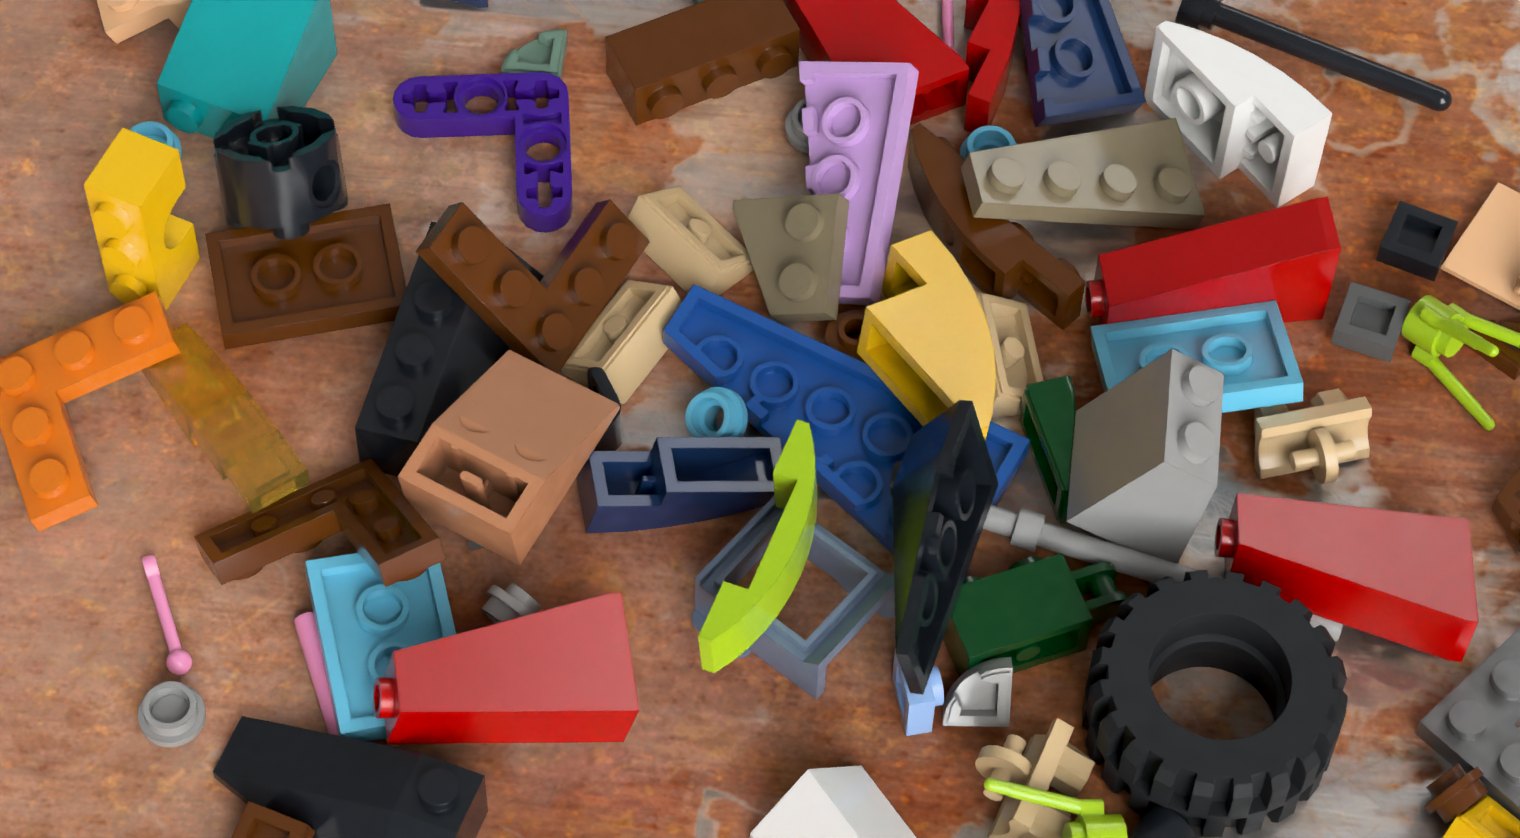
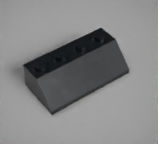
(426, 365)

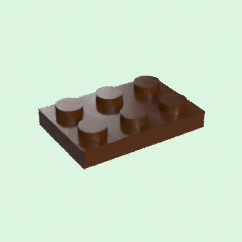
(326, 281)

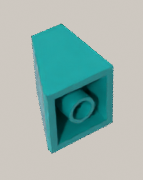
(244, 60)

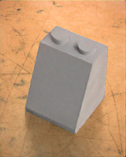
(1148, 456)

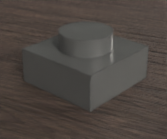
(1370, 321)

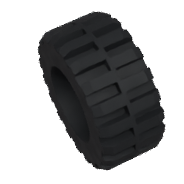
(1229, 629)

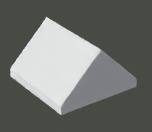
(833, 805)

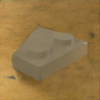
(796, 252)

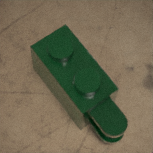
(1030, 612)

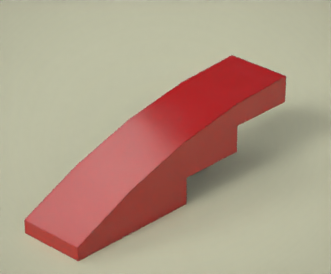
(989, 56)

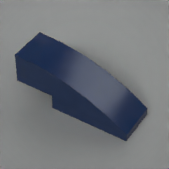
(676, 482)

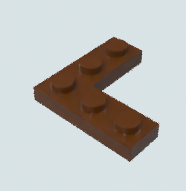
(531, 316)
(352, 501)

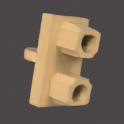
(1312, 437)
(1045, 763)

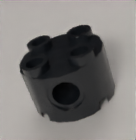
(280, 170)

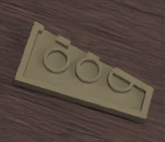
(1095, 177)

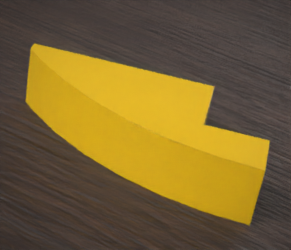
(930, 333)

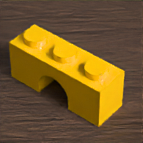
(131, 210)

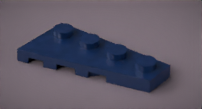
(1077, 61)

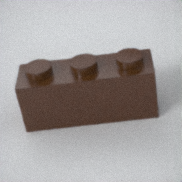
(700, 54)

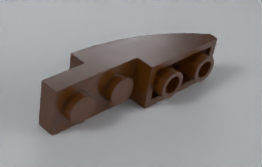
(991, 252)

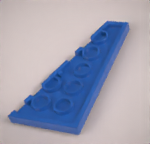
(851, 412)

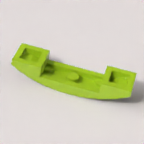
(742, 613)

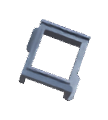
(780, 647)

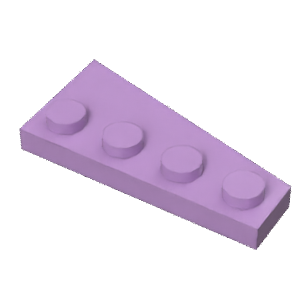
(857, 148)

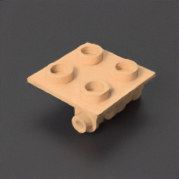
(1490, 248)

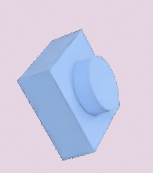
(917, 709)

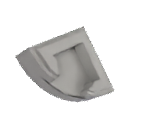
(981, 696)

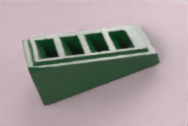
(1049, 423)

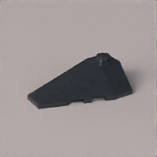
(938, 516)
(351, 784)

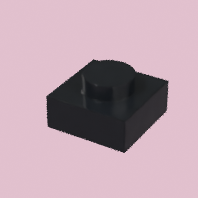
(1416, 241)

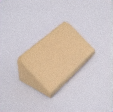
(689, 241)
(626, 337)
(1014, 351)

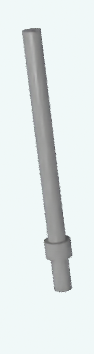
(1030, 530)

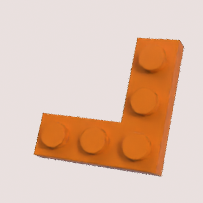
(57, 370)

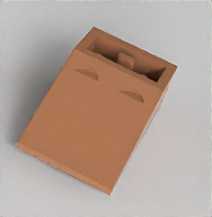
(506, 454)

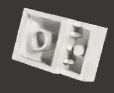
(1237, 111)

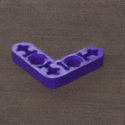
(527, 123)

